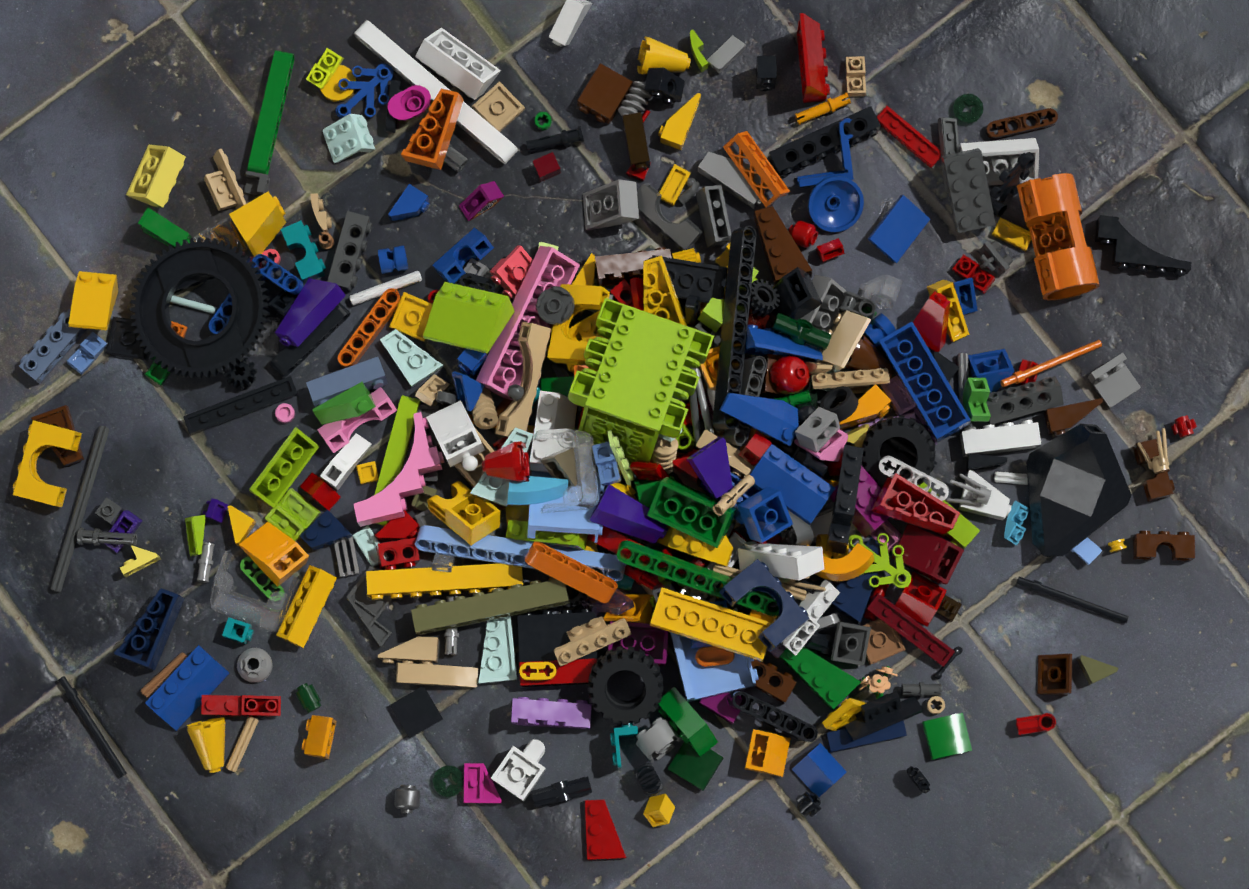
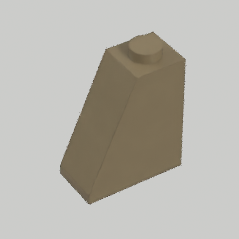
(562, 465)

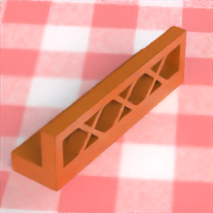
(760, 164)

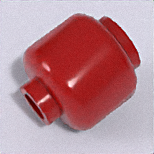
(803, 234)

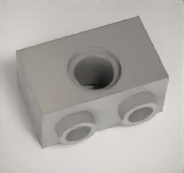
(817, 429)

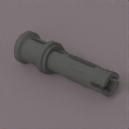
(96, 537)

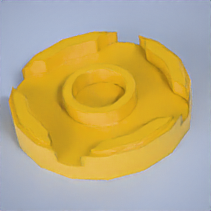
(332, 91)

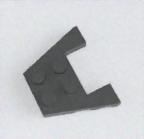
(369, 609)

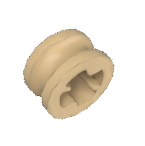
(936, 699)

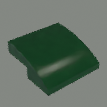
(694, 768)

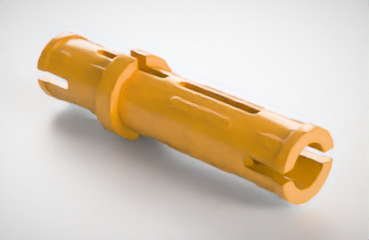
(823, 108)

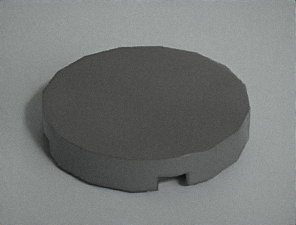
(555, 305)

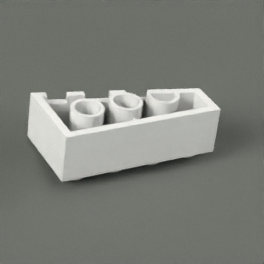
(783, 560)

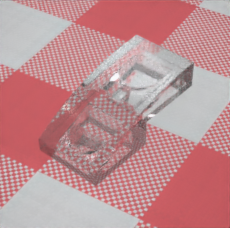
(443, 562)

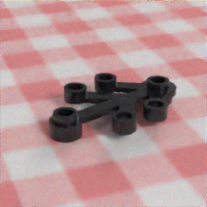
(1011, 180)

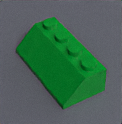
(690, 512)

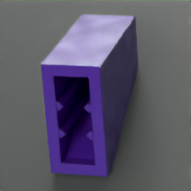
(713, 467)

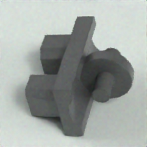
(992, 259)

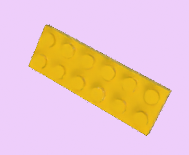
(709, 624)

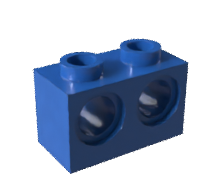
(471, 362)

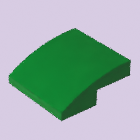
(947, 736)

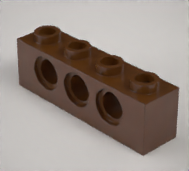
(780, 692)

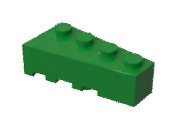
(821, 676)

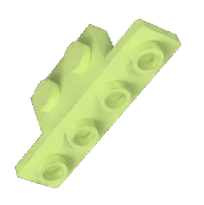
(622, 462)

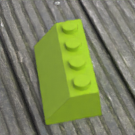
(284, 468)

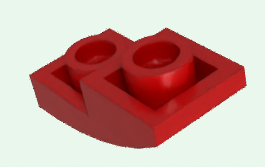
(968, 268)

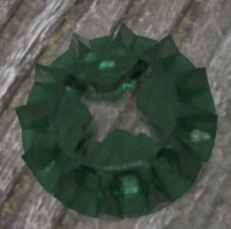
(969, 100)
(440, 785)

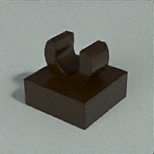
(948, 608)

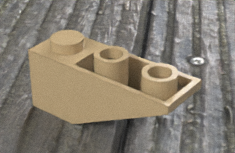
(417, 649)

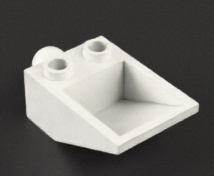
(456, 435)

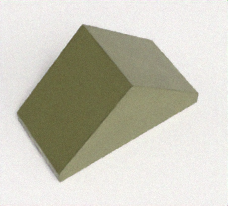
(1094, 669)

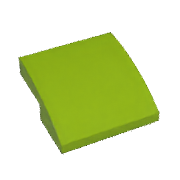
(293, 514)

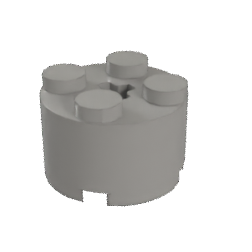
(657, 740)

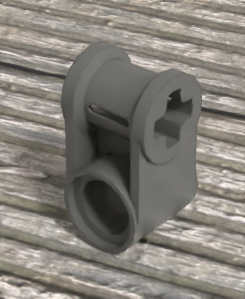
(856, 305)

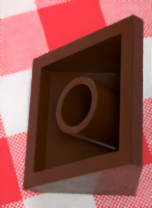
(1055, 674)

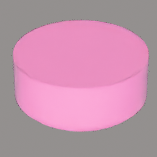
(285, 413)

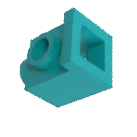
(231, 628)

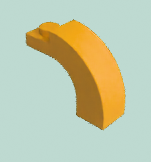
(848, 566)

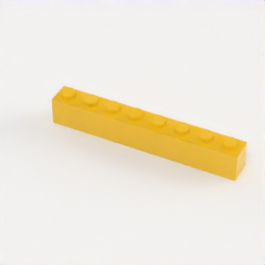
(425, 580)

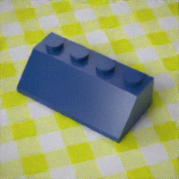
(767, 341)
(800, 488)
(183, 689)

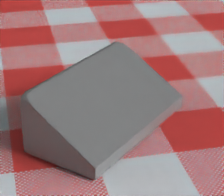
(726, 54)

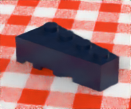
(856, 591)
(152, 630)

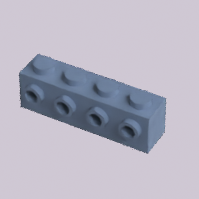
(51, 348)
(333, 384)

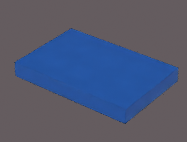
(898, 228)

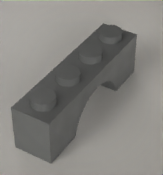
(684, 233)

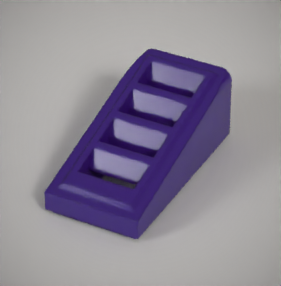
(122, 521)

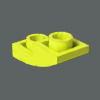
(325, 68)

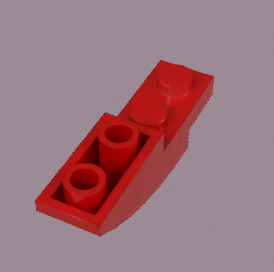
(241, 705)

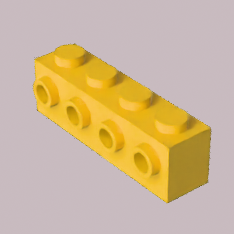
(306, 606)

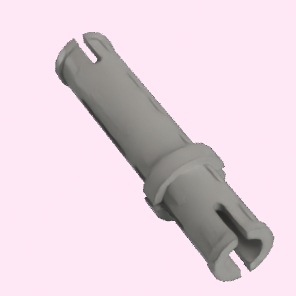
(451, 636)

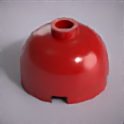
(789, 375)

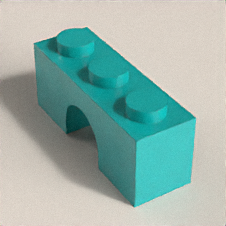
(297, 237)

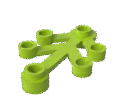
(883, 563)

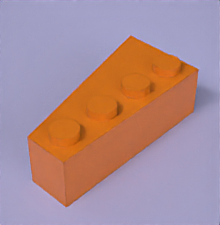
(435, 131)

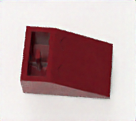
(928, 554)

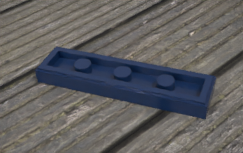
(841, 739)

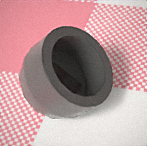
(515, 392)

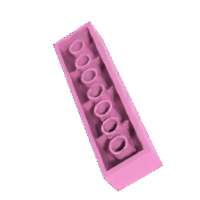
(505, 361)

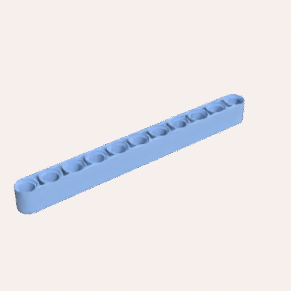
(509, 551)

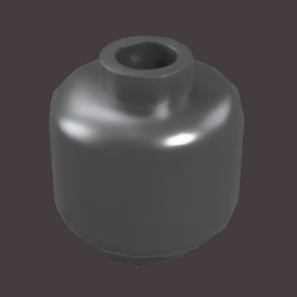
(407, 798)

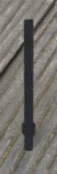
(1036, 587)
(72, 695)

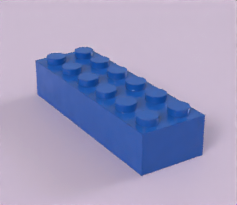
(924, 382)

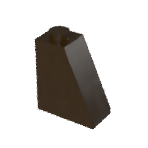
(636, 142)

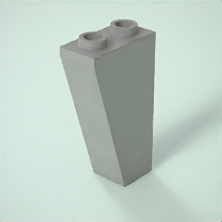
(725, 173)

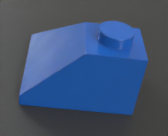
(992, 366)

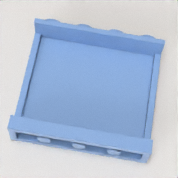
(564, 521)
(710, 681)

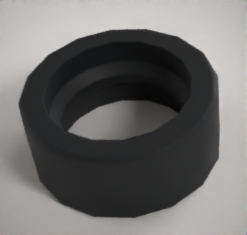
(836, 396)

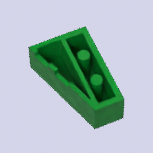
(687, 722)

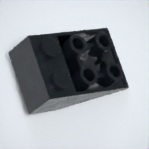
(796, 296)

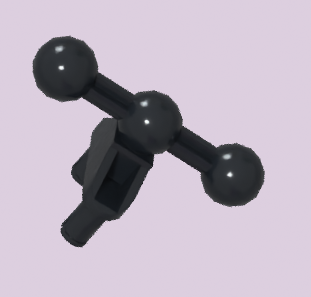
(801, 455)

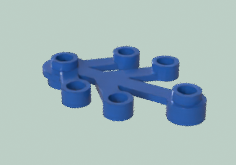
(367, 88)

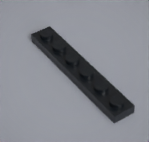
(240, 405)

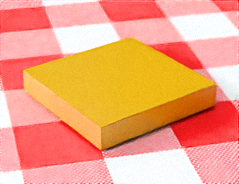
(411, 316)

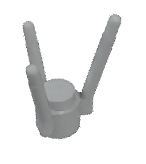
(980, 493)

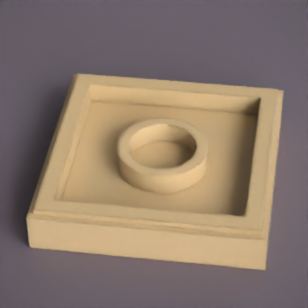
(498, 107)

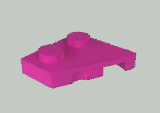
(479, 785)

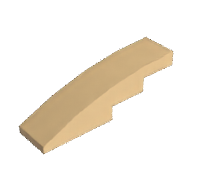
(436, 675)

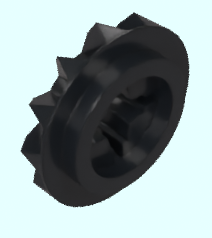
(918, 779)

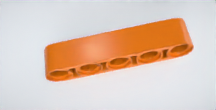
(370, 319)
(571, 572)

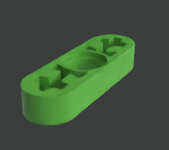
(248, 572)

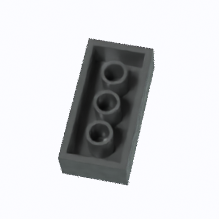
(968, 190)

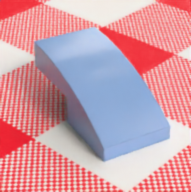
(1087, 550)

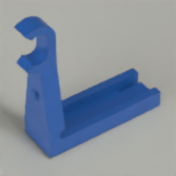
(814, 179)

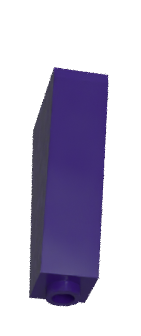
(308, 311)
(627, 515)

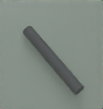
(695, 417)

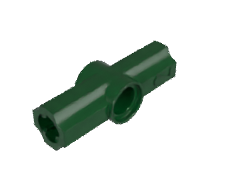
(801, 331)

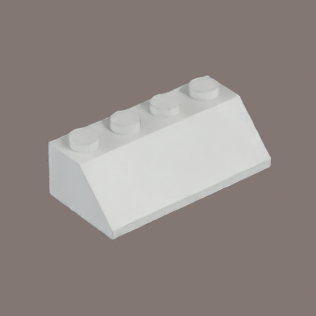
(457, 63)
(1004, 155)
(553, 412)

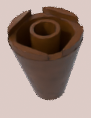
(868, 357)

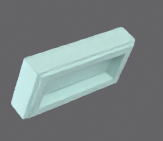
(367, 542)

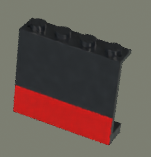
(541, 635)

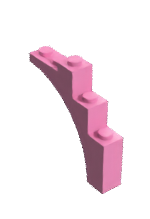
(388, 503)

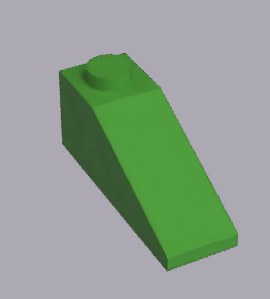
(345, 405)

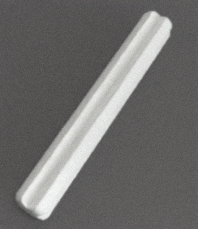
(378, 290)

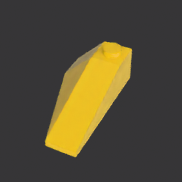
(659, 291)

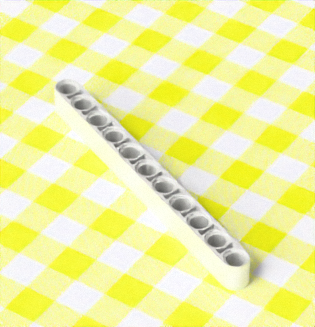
(417, 75)

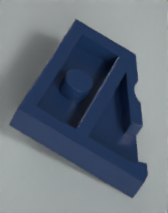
(324, 531)

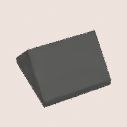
(850, 643)

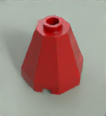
(508, 463)

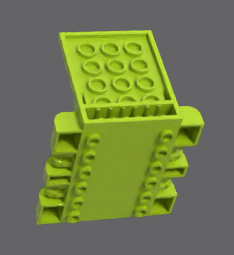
(637, 378)

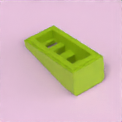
(195, 532)

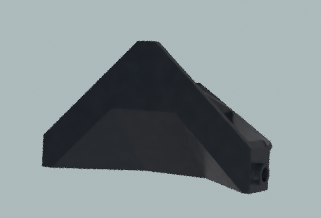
(1073, 488)

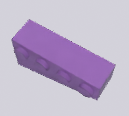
(551, 713)

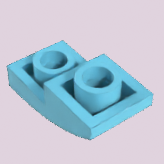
(1013, 528)

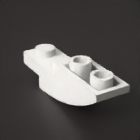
(815, 605)

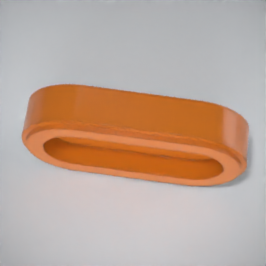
(713, 656)

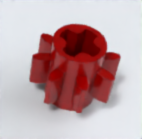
(1184, 426)

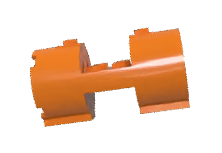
(1054, 222)

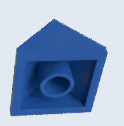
(819, 770)

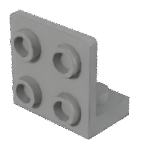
(1114, 381)

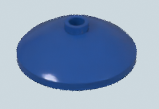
(845, 209)

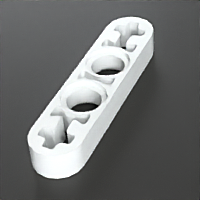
(915, 475)

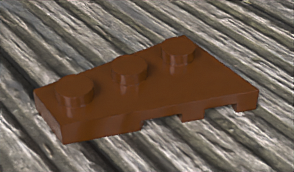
(61, 418)

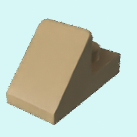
(428, 391)

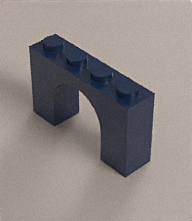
(758, 578)

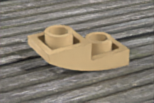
(855, 76)
(322, 218)

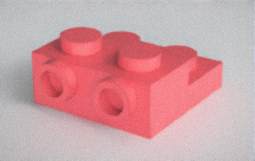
(511, 271)

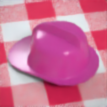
(409, 103)

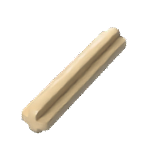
(242, 744)

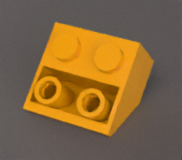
(767, 753)

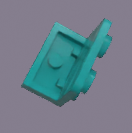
(623, 731)

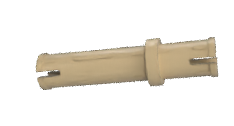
(723, 505)

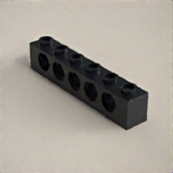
(778, 156)

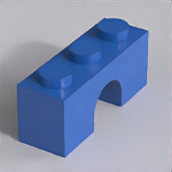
(470, 246)

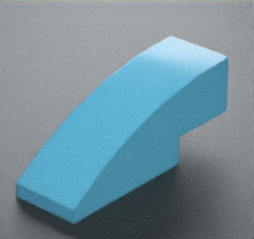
(536, 490)

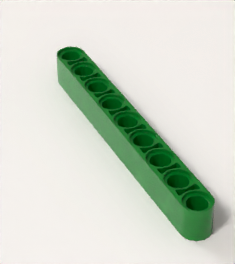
(689, 577)

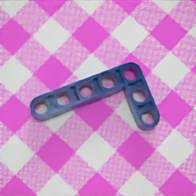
(268, 272)

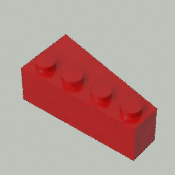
(914, 505)

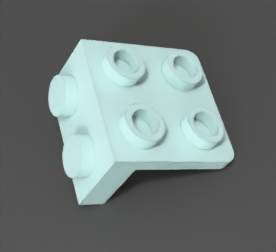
(348, 137)

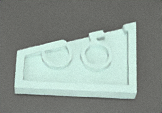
(409, 358)

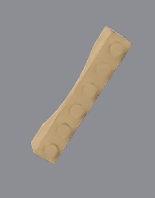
(533, 345)

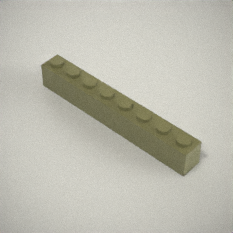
(489, 606)

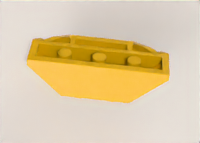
(688, 544)

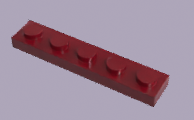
(910, 629)

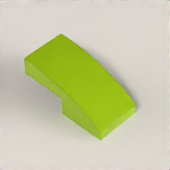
(696, 48)

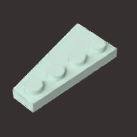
(494, 488)
(498, 653)

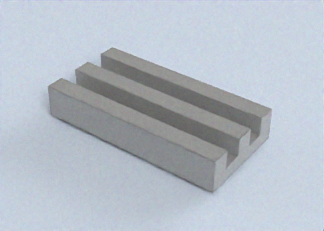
(339, 560)

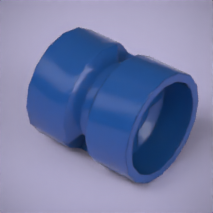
(386, 259)
(879, 329)

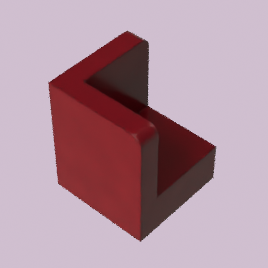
(547, 167)

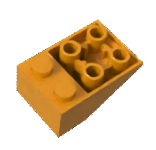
(274, 553)

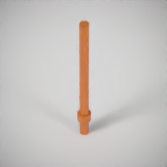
(1020, 376)

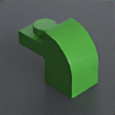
(975, 398)

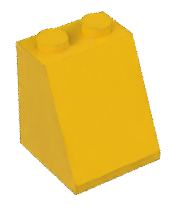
(259, 222)

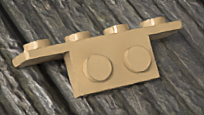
(223, 184)
(857, 381)
(737, 463)
(590, 638)

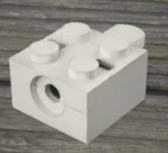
(521, 769)

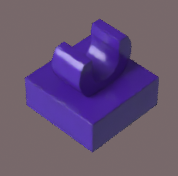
(216, 510)

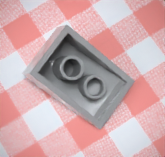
(611, 205)

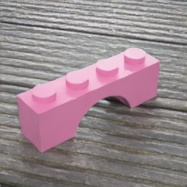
(338, 433)

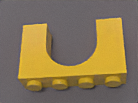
(561, 346)
(28, 482)

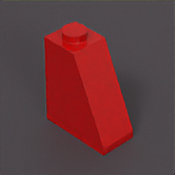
(933, 321)

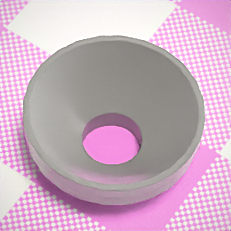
(259, 674)

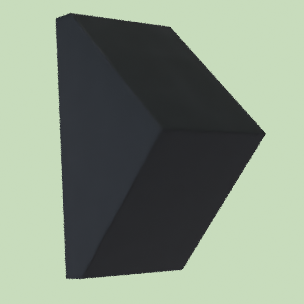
(948, 368)

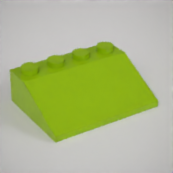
(468, 317)

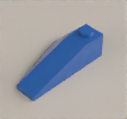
(768, 416)

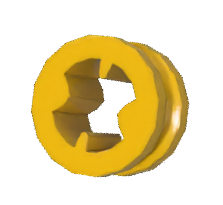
(1117, 545)

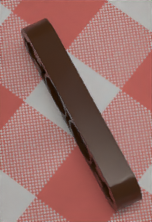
(1021, 122)

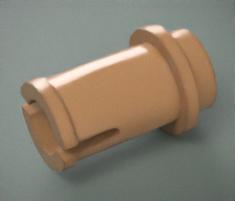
(325, 244)

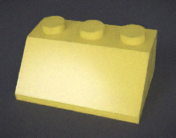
(156, 175)

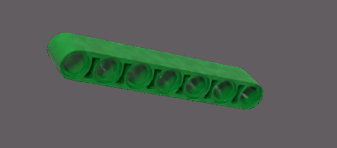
(271, 112)

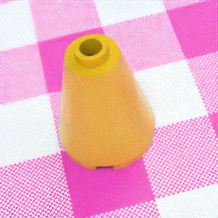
(659, 55)
(209, 742)

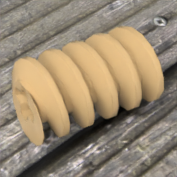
(484, 411)
(664, 453)

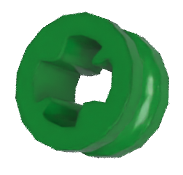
(546, 125)

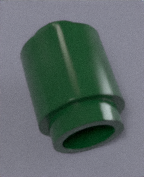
(308, 697)

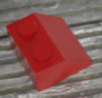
(920, 599)

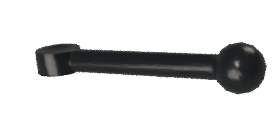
(958, 650)

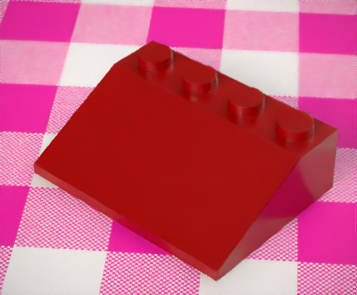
(811, 60)

